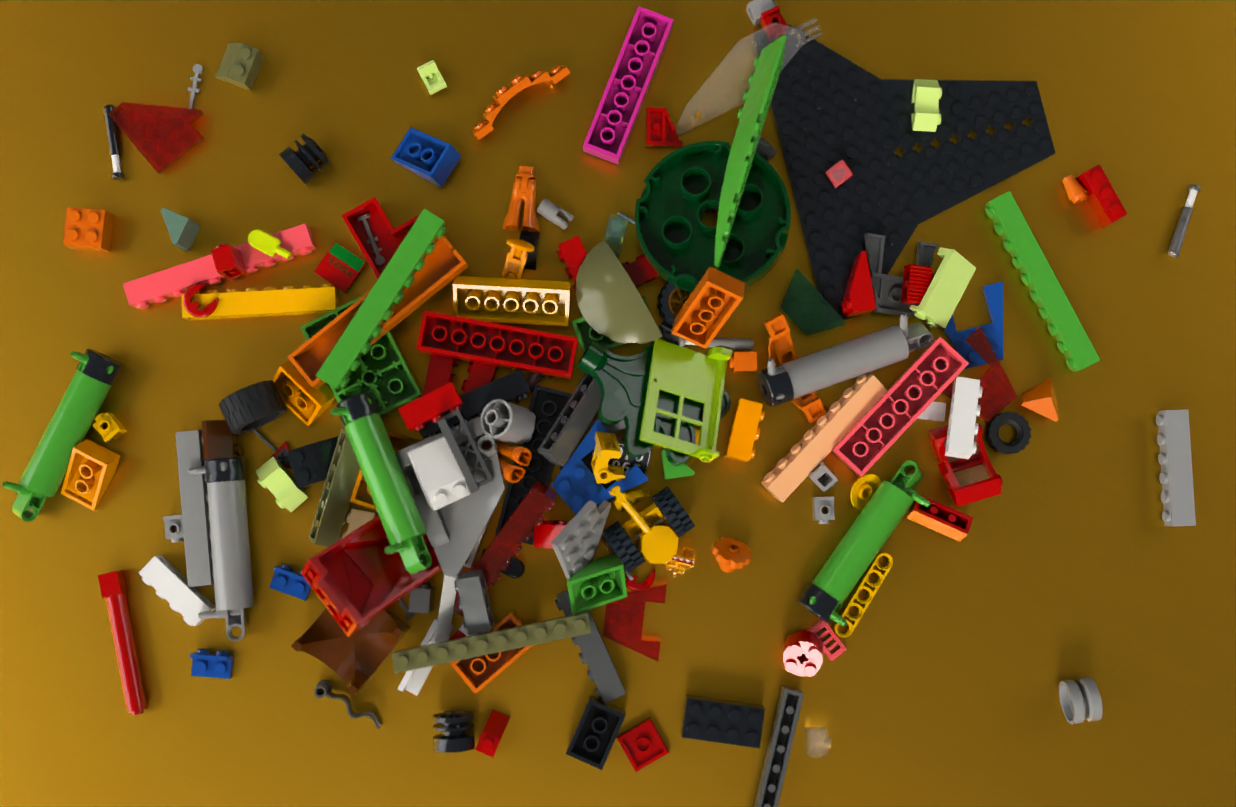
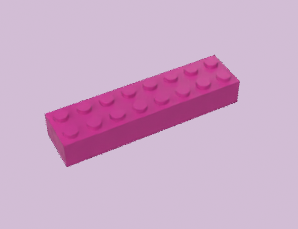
(628, 85)

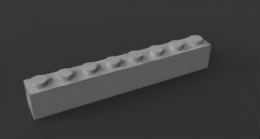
(194, 509)

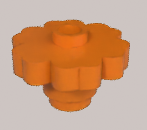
(731, 554)

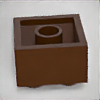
(219, 441)

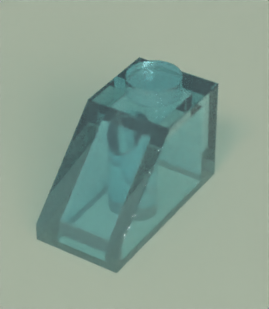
(616, 233)

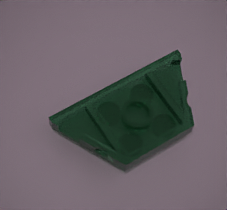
(808, 307)

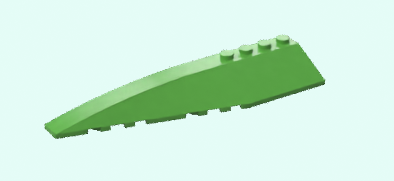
(747, 137)

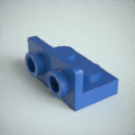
(290, 582)
(212, 664)

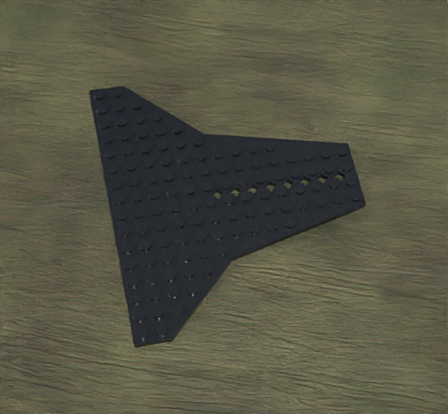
(841, 112)

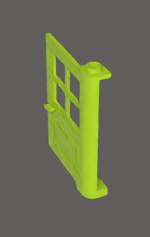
(690, 377)

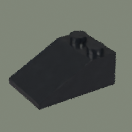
(312, 462)

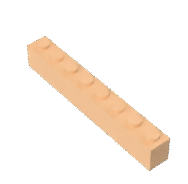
(823, 436)

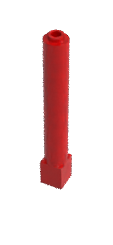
(114, 590)

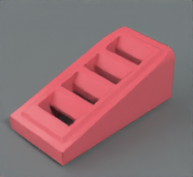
(817, 627)

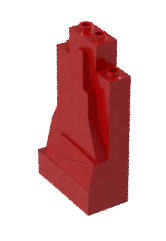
(360, 578)

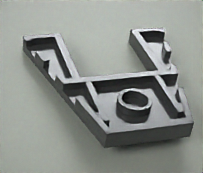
(888, 288)

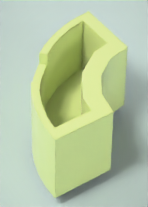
(926, 105)
(275, 478)

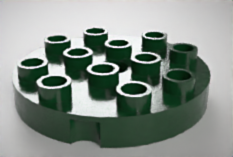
(673, 207)

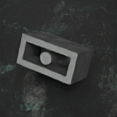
(422, 598)

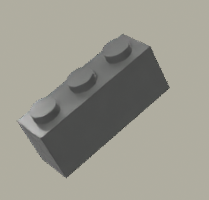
(474, 602)

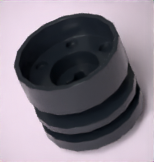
(305, 158)
(453, 728)

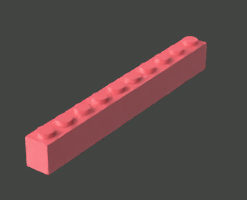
(179, 279)

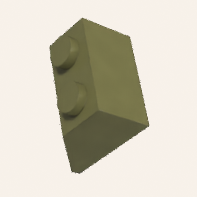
(240, 65)

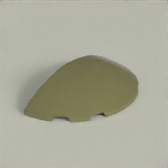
(611, 299)

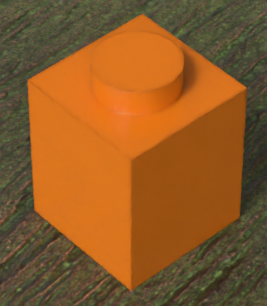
(743, 362)

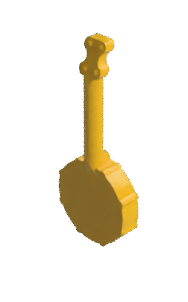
(657, 542)

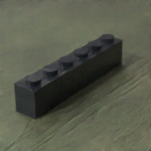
(506, 388)

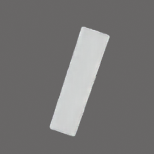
(446, 609)

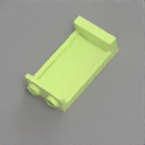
(945, 289)

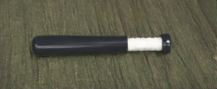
(113, 140)

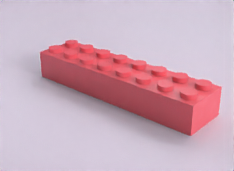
(900, 406)

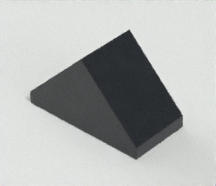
(533, 238)

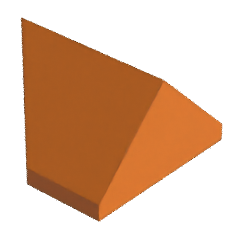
(1042, 400)

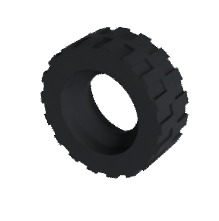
(1018, 422)

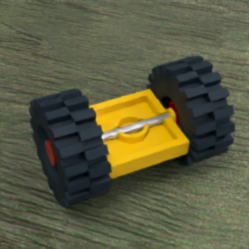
(671, 511)

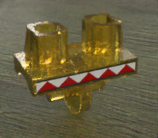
(686, 561)

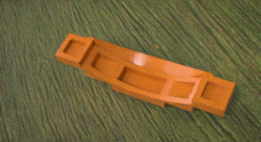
(504, 94)
(783, 351)

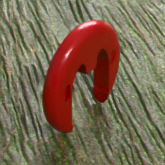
(192, 308)
(632, 585)

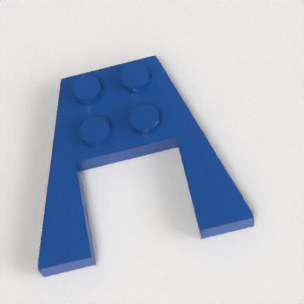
(993, 331)
(578, 484)

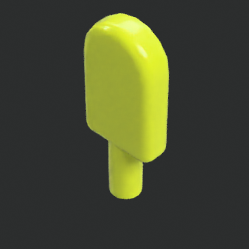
(267, 244)

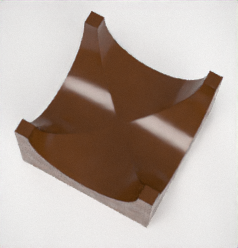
(355, 656)

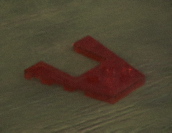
(996, 386)

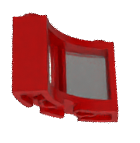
(966, 478)

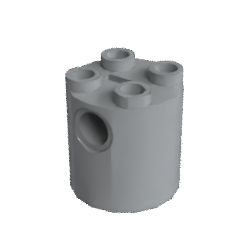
(507, 422)

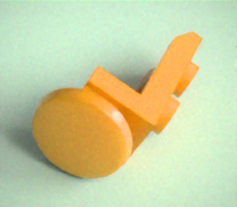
(516, 258)

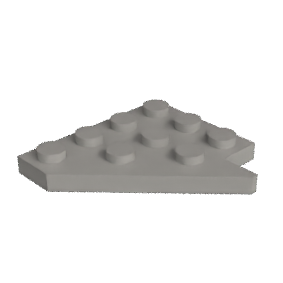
(580, 538)

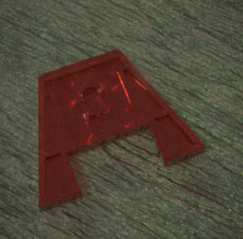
(625, 620)

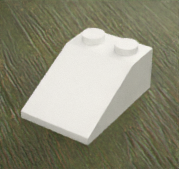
(438, 473)

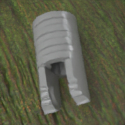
(552, 211)

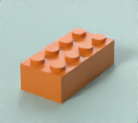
(708, 307)
(483, 669)

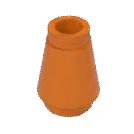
(1074, 190)

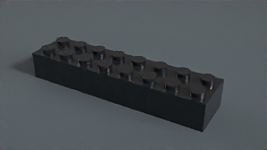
(546, 406)

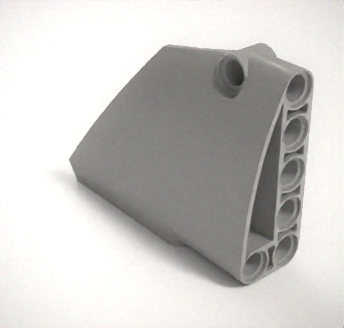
(458, 525)

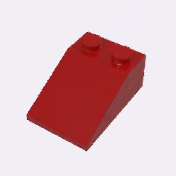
(859, 292)

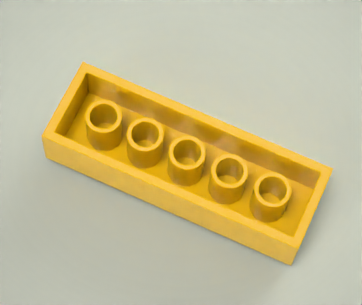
(512, 300)

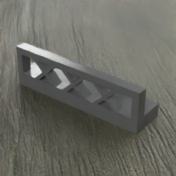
(458, 455)

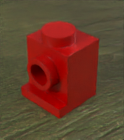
(772, 15)

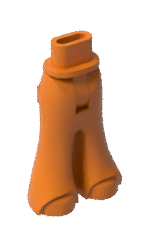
(523, 190)
(518, 454)

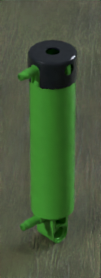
(65, 430)
(385, 479)
(862, 543)

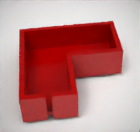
(388, 237)

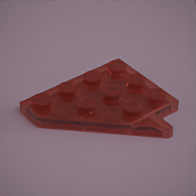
(158, 131)

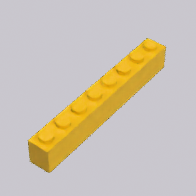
(267, 302)

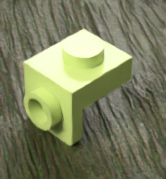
(431, 77)

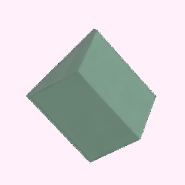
(181, 229)

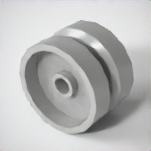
(1080, 700)

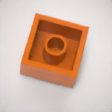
(88, 229)

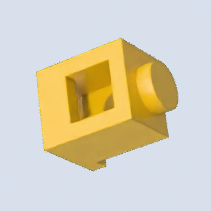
(114, 429)

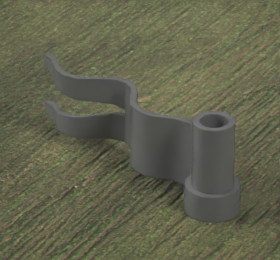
(327, 687)

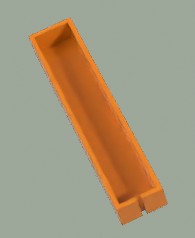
(436, 273)

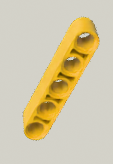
(871, 589)

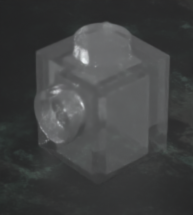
(816, 741)

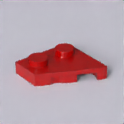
(660, 130)

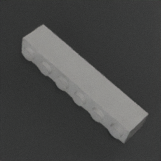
(1176, 468)

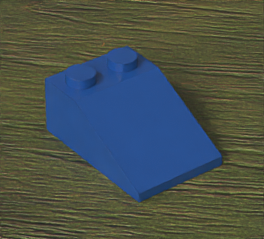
(426, 156)

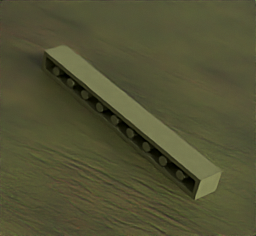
(491, 642)

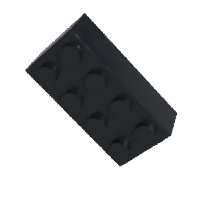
(722, 721)

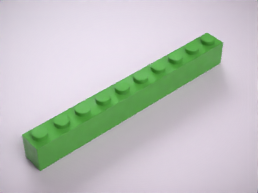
(1041, 282)
(381, 300)

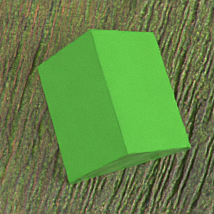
(671, 471)

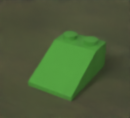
(597, 584)

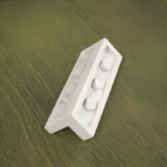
(415, 679)

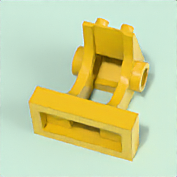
(605, 449)

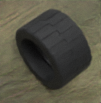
(252, 407)

